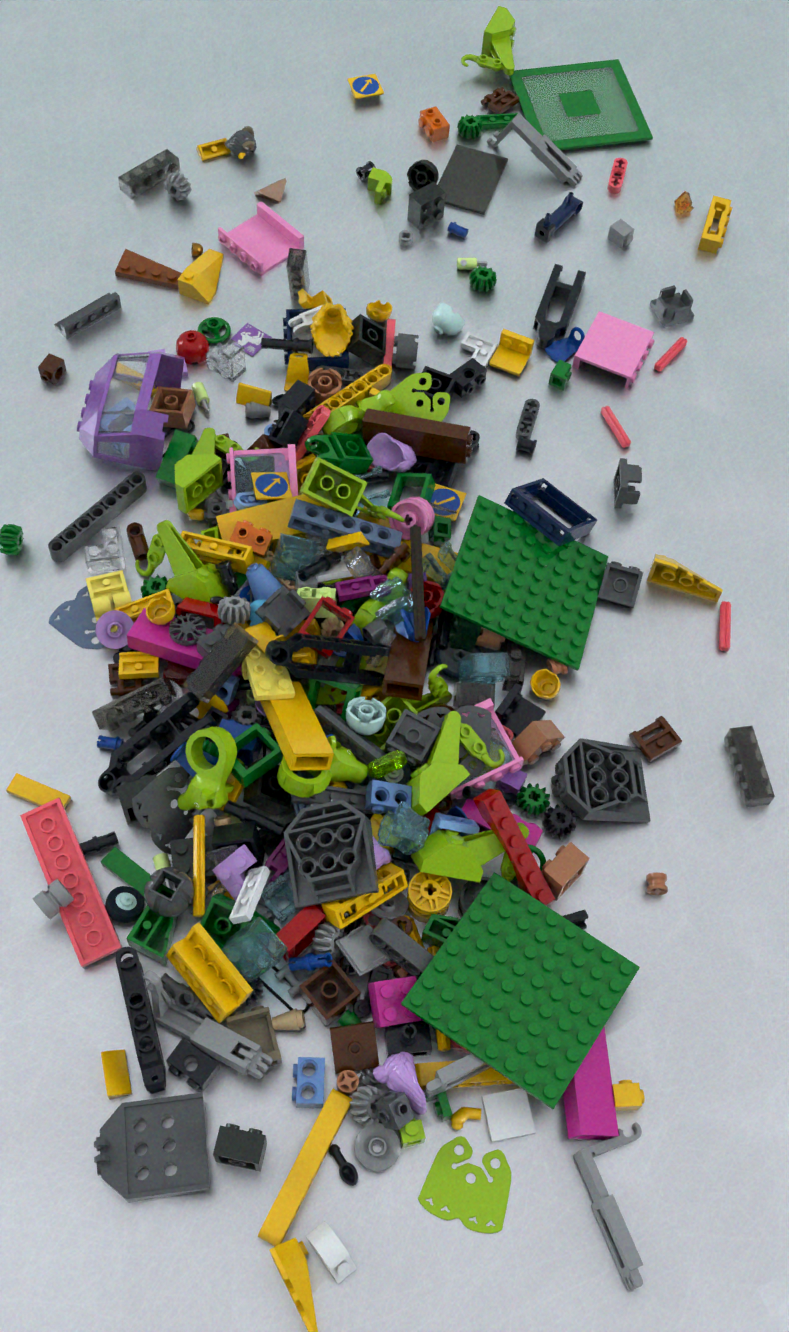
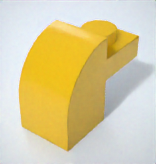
(317, 300)

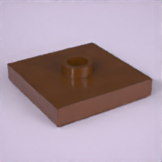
(354, 1047)

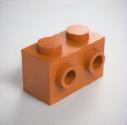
(434, 124)
(248, 535)

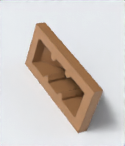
(272, 191)

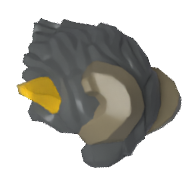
(242, 142)

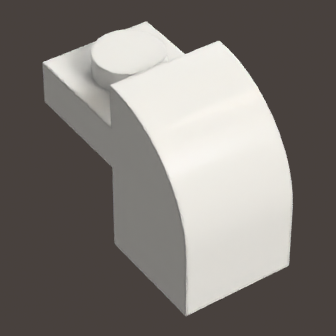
(331, 1252)

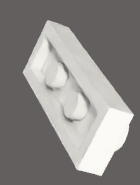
(249, 895)

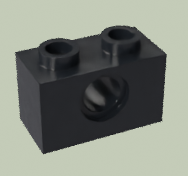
(469, 377)
(186, 1053)

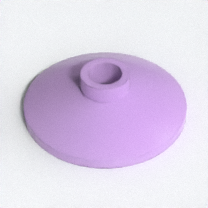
(103, 629)

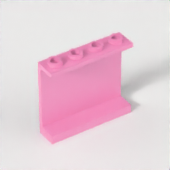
(262, 240)
(615, 346)

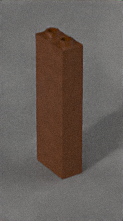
(425, 436)
(407, 666)

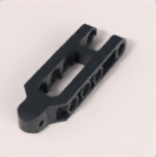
(548, 330)
(281, 654)
(168, 719)
(140, 1015)

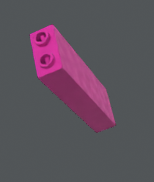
(157, 642)
(590, 1097)

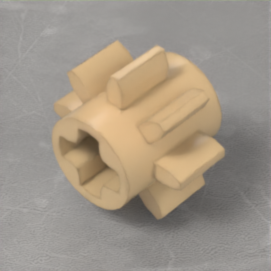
(331, 627)

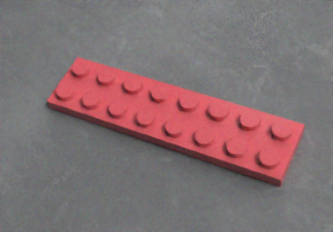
(64, 860)

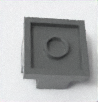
(673, 307)
(626, 474)
(283, 611)

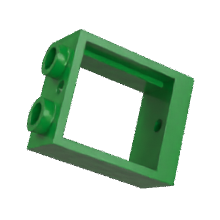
(415, 480)
(353, 691)
(248, 776)

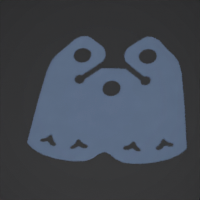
(76, 620)

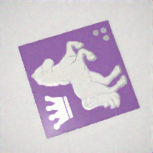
(250, 338)

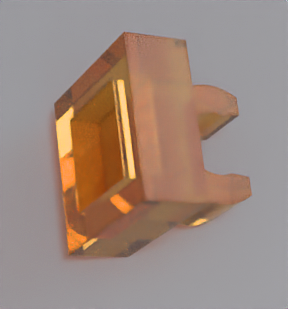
(683, 203)

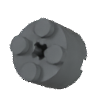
(406, 350)

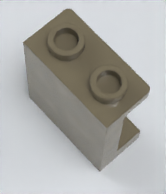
(258, 1028)

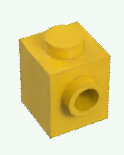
(627, 1096)

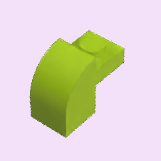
(380, 183)

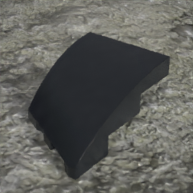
(442, 471)

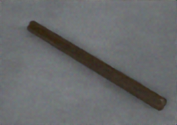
(417, 584)

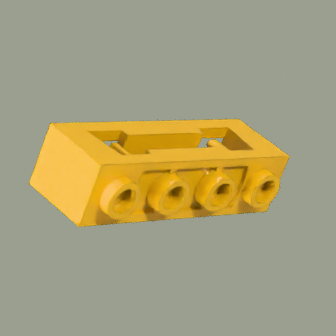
(718, 208)
(218, 550)
(388, 876)

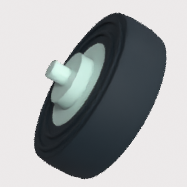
(124, 904)

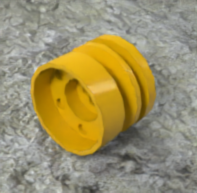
(423, 905)

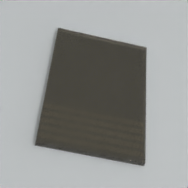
(471, 178)

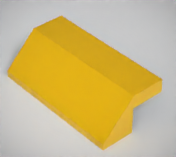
(209, 973)

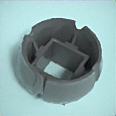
(179, 900)

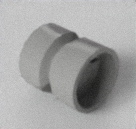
(53, 899)

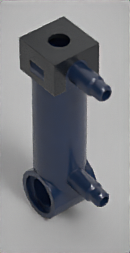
(552, 222)

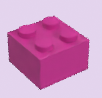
(386, 1001)

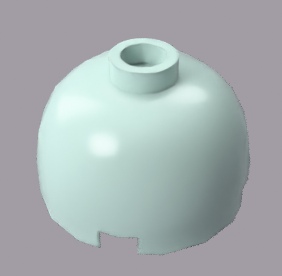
(446, 321)
(365, 716)

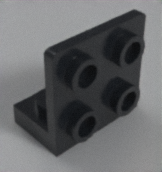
(518, 712)

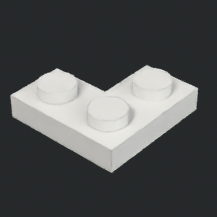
(482, 348)

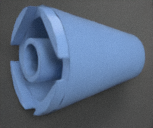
(261, 581)

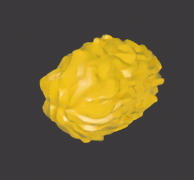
(331, 330)

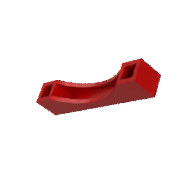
(502, 822)

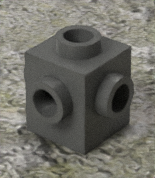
(213, 510)
(394, 1110)

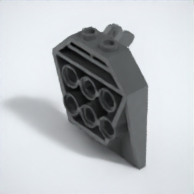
(578, 789)
(342, 880)
(119, 1142)

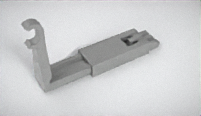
(542, 148)
(206, 1034)
(455, 1074)
(607, 1210)

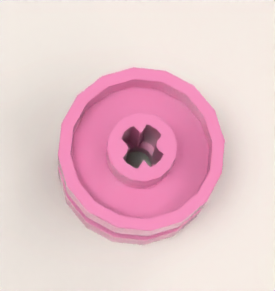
(419, 510)

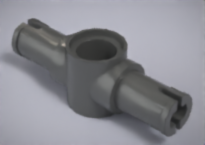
(178, 990)

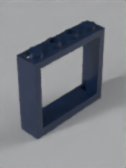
(313, 362)
(520, 502)

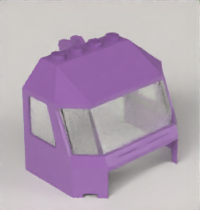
(116, 413)

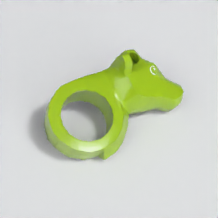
(349, 418)
(366, 612)
(343, 768)
(209, 784)

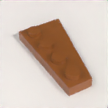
(145, 270)

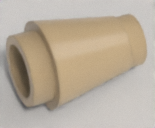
(289, 1020)

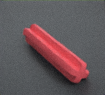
(670, 354)
(615, 426)
(725, 626)

